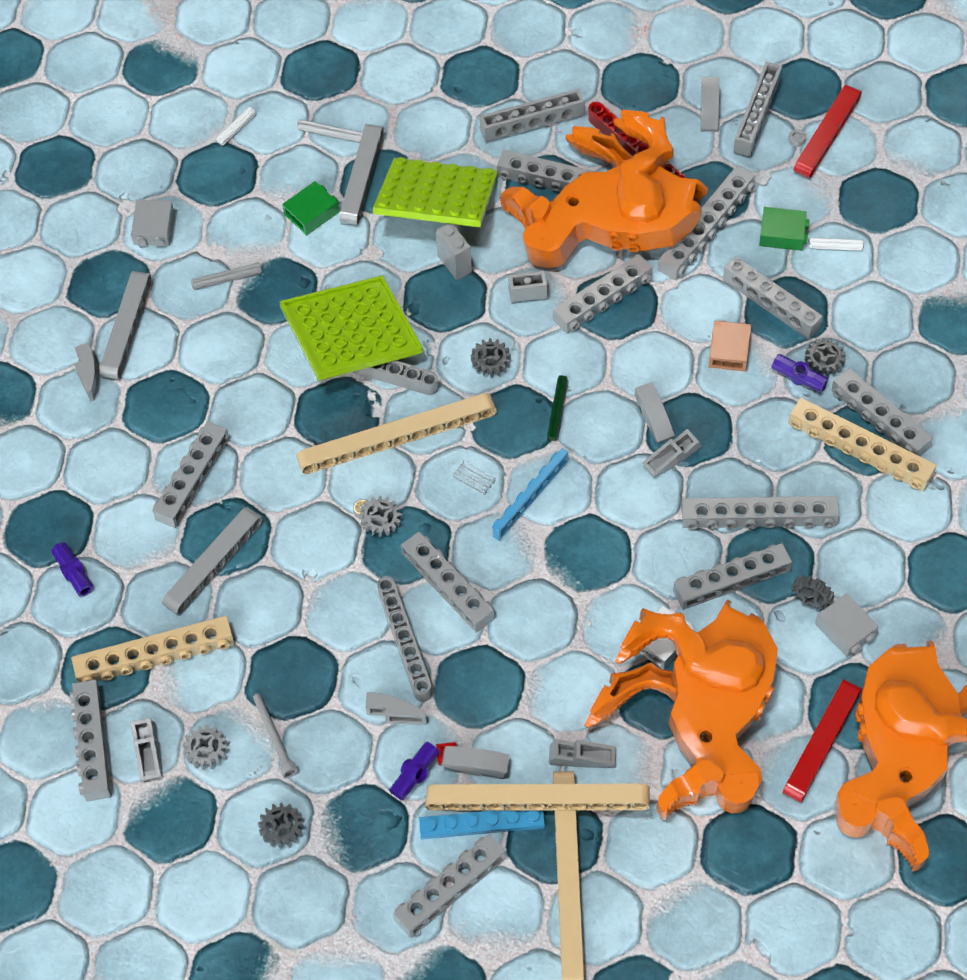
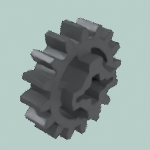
(825, 356)
(490, 357)
(813, 591)
(285, 832)

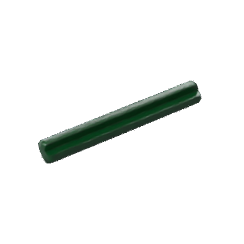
(557, 408)

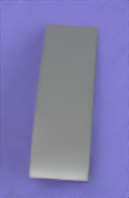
(709, 104)
(86, 369)
(654, 412)
(672, 453)
(394, 709)
(145, 749)
(581, 754)
(476, 761)

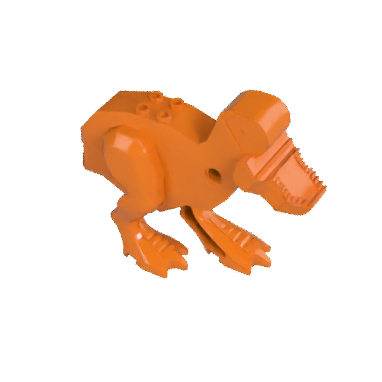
(622, 208)
(717, 694)
(906, 726)

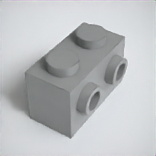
(527, 286)

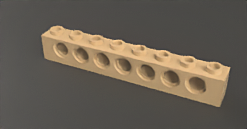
(858, 436)
(144, 646)

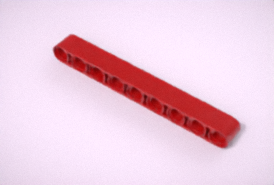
(603, 119)

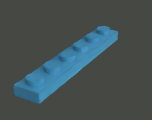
(533, 490)
(479, 823)

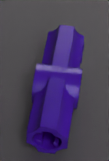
(792, 369)
(72, 569)
(414, 770)

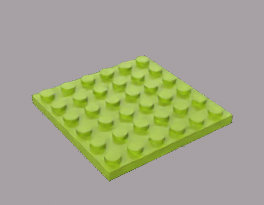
(436, 192)
(350, 327)

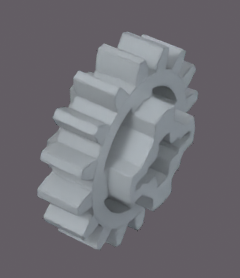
(378, 519)
(206, 738)

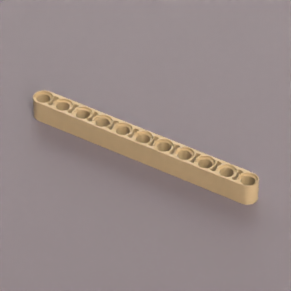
(396, 433)
(537, 797)
(568, 887)

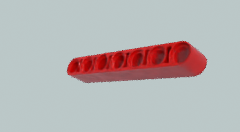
(827, 131)
(822, 741)

